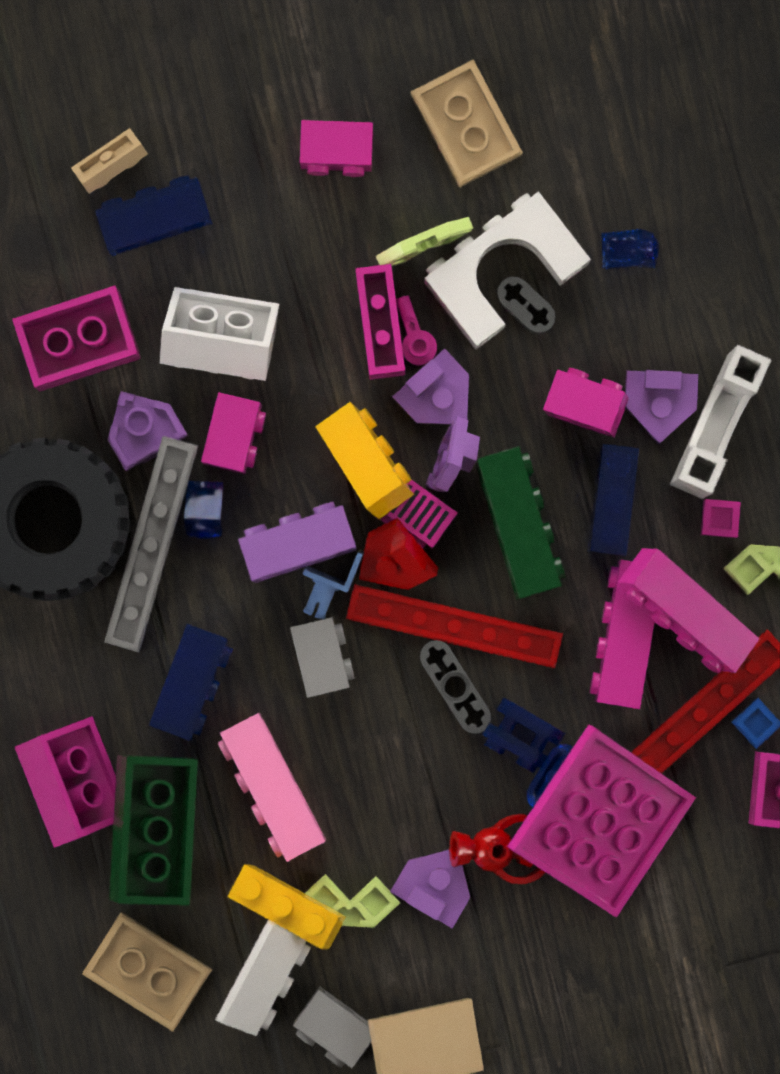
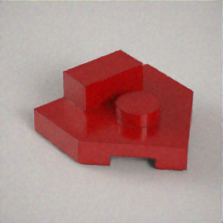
(395, 558)

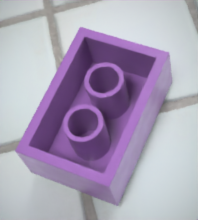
(297, 542)

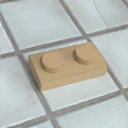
(109, 161)

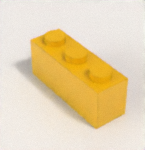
(366, 459)
(287, 906)

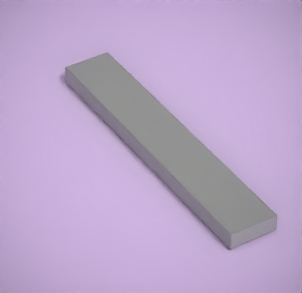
(151, 544)

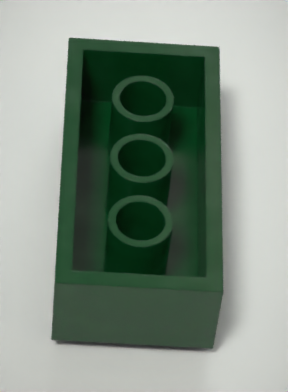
(518, 523)
(153, 830)

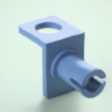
(326, 585)

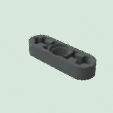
(433, 668)

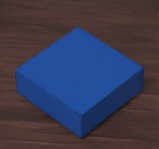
(756, 723)

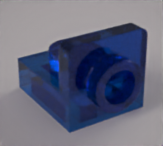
(629, 249)
(204, 509)

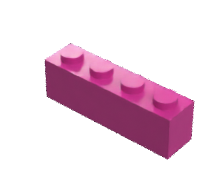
(687, 611)
(624, 647)

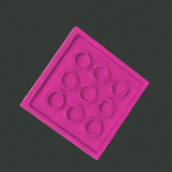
(601, 821)

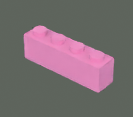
(272, 787)

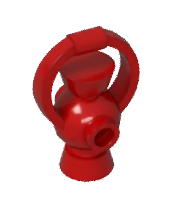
(491, 851)

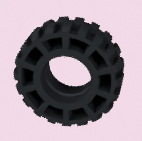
(102, 528)

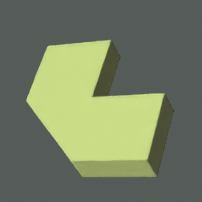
(434, 237)
(754, 566)
(364, 909)

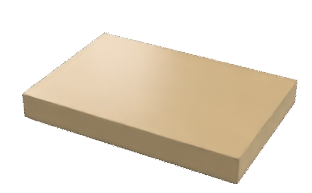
(466, 123)
(147, 971)
(428, 1040)

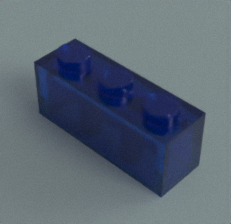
(153, 215)
(613, 500)
(191, 683)

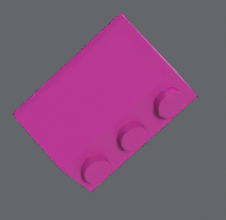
(70, 780)

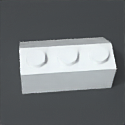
(219, 333)
(263, 979)

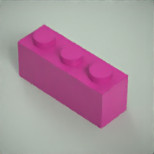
(380, 321)

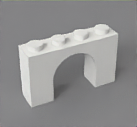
(528, 225)
(732, 390)

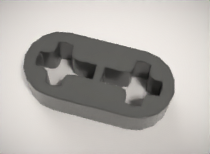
(532, 299)

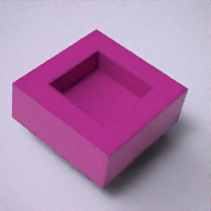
(720, 518)

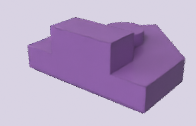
(436, 392)
(661, 399)
(140, 428)
(456, 452)
(434, 887)

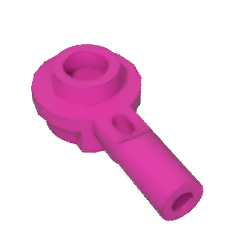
(418, 345)

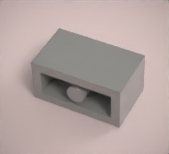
(321, 657)
(333, 1027)

